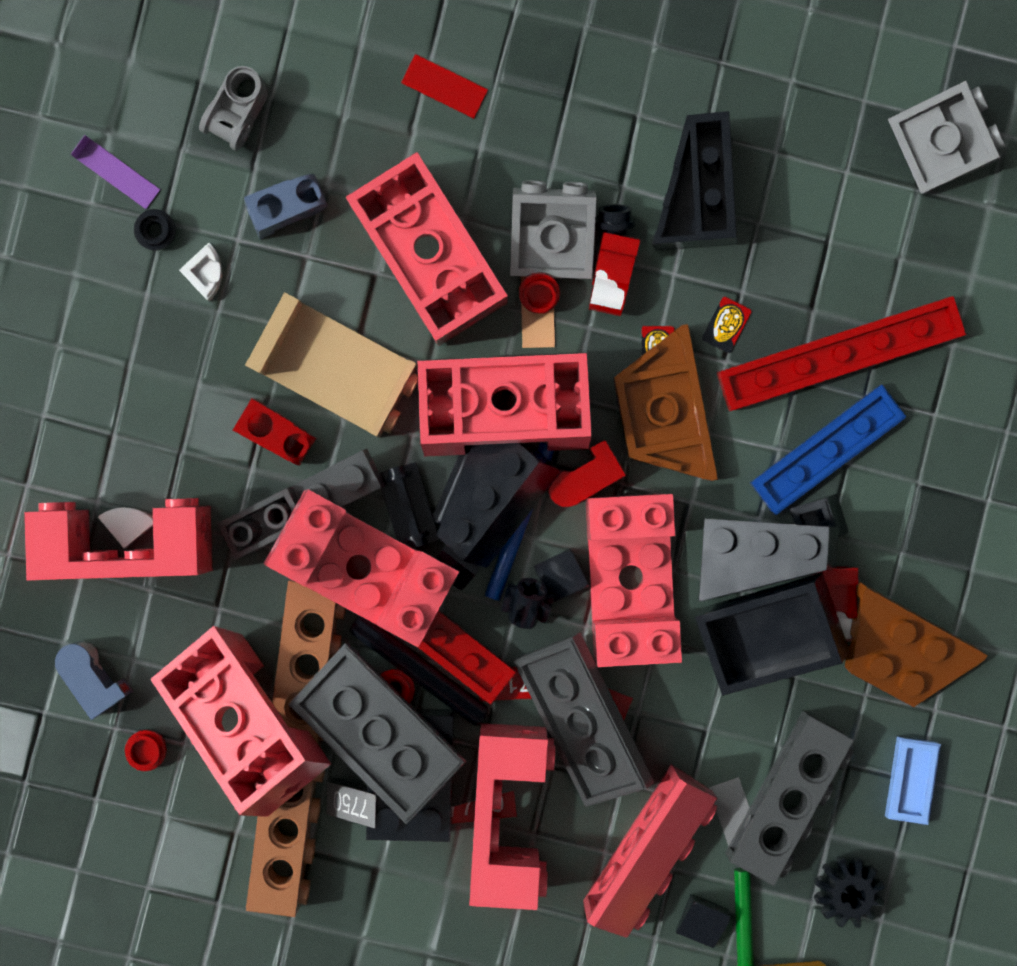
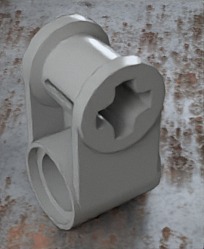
(234, 110)

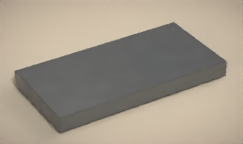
(583, 721)
(377, 733)

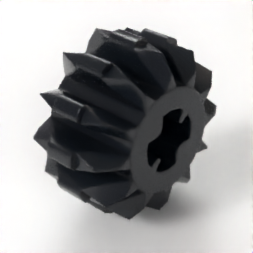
(863, 898)

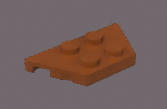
(665, 409)
(904, 650)

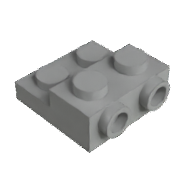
(947, 136)
(553, 230)

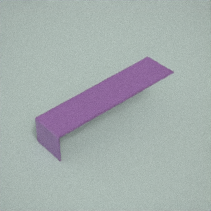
(115, 172)

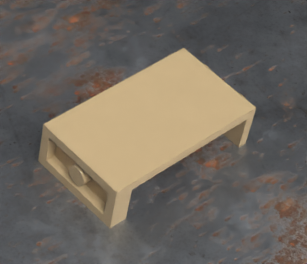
(333, 366)

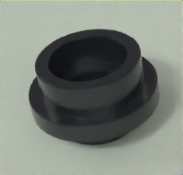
(615, 219)
(143, 224)

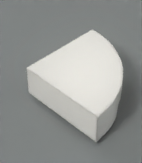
(204, 271)
(127, 524)

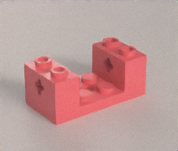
(455, 284)
(548, 408)
(60, 544)
(401, 584)
(638, 622)
(262, 757)
(500, 873)

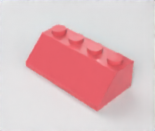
(648, 853)

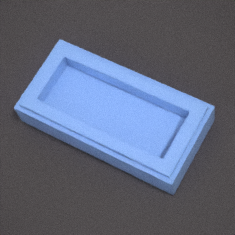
(912, 780)

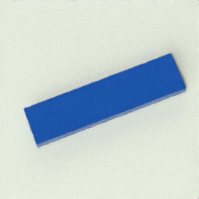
(828, 449)

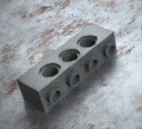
(767, 808)

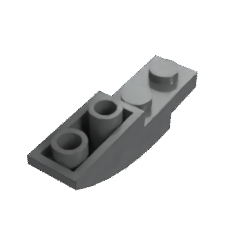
(264, 521)

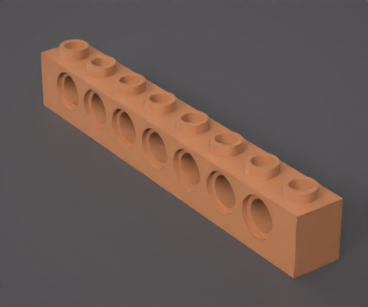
(267, 890)

